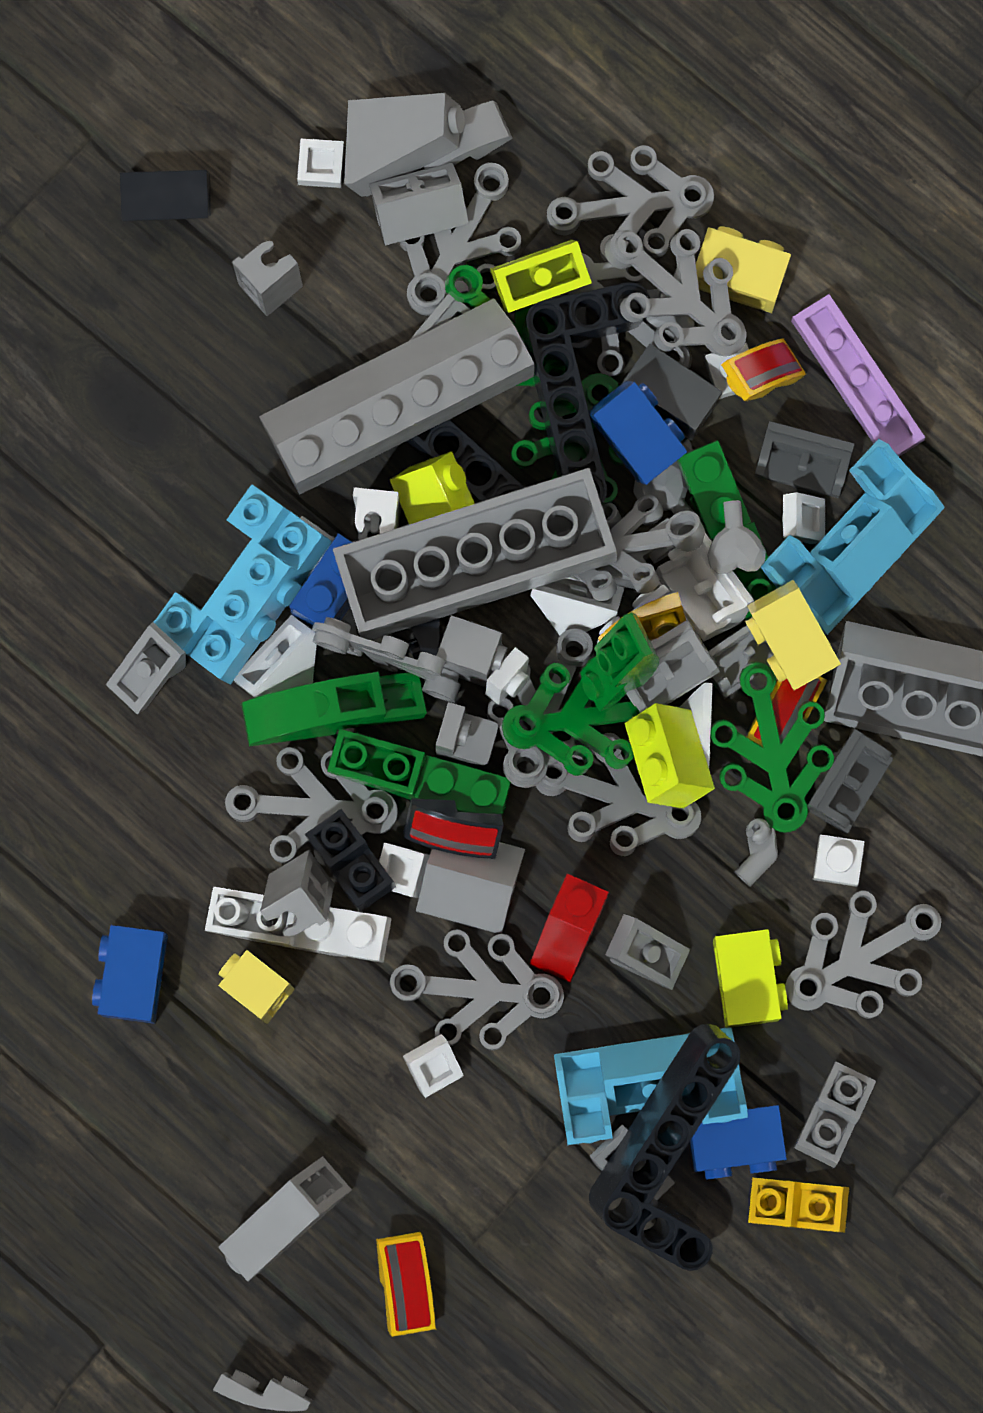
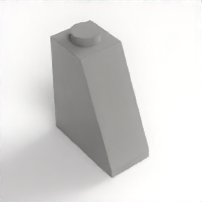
(398, 136)
(284, 1218)

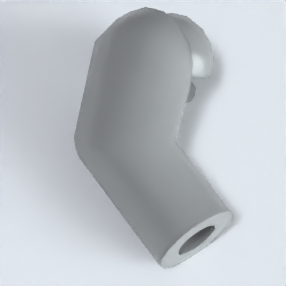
(762, 851)

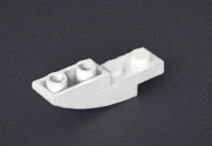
(343, 934)

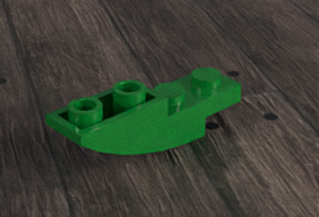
(711, 485)
(621, 663)
(332, 705)
(416, 775)

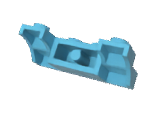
(862, 541)
(253, 590)
(620, 1081)

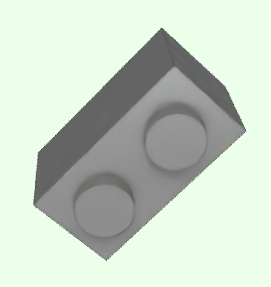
(471, 650)

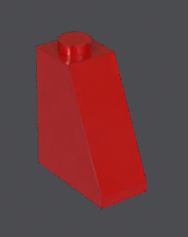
(569, 927)

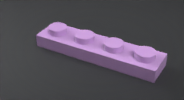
(857, 376)

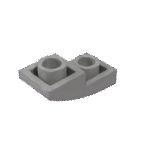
(482, 133)
(835, 1114)
(278, 1395)

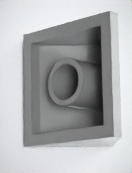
(471, 888)

